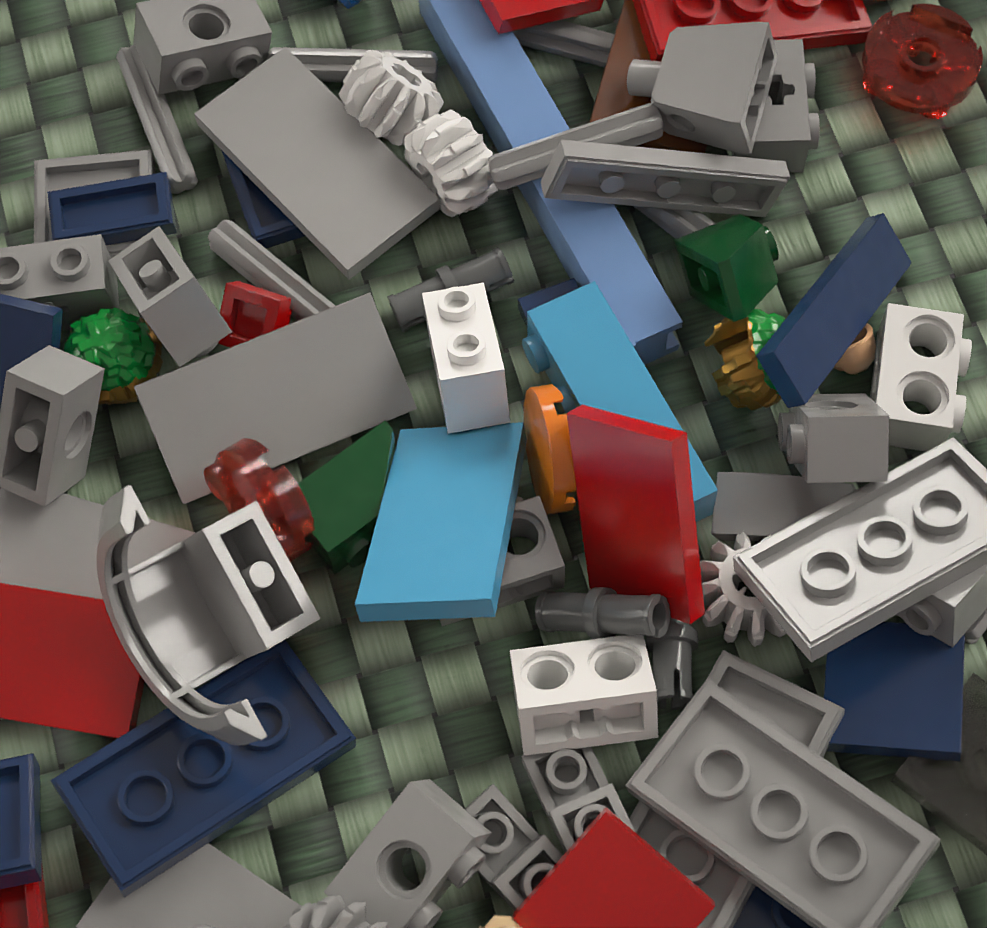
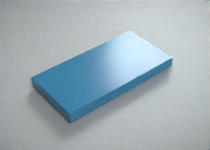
(443, 525)

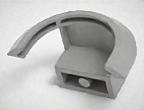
(199, 608)

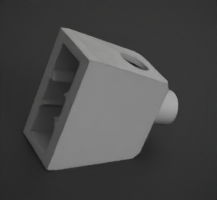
(710, 83)

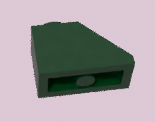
(729, 265)
(348, 498)

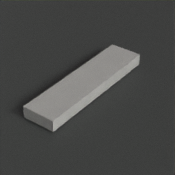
(663, 178)

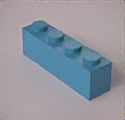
(597, 366)

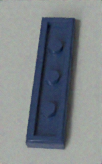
(834, 311)

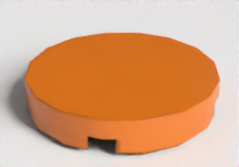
(549, 449)

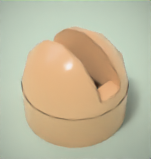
(860, 352)

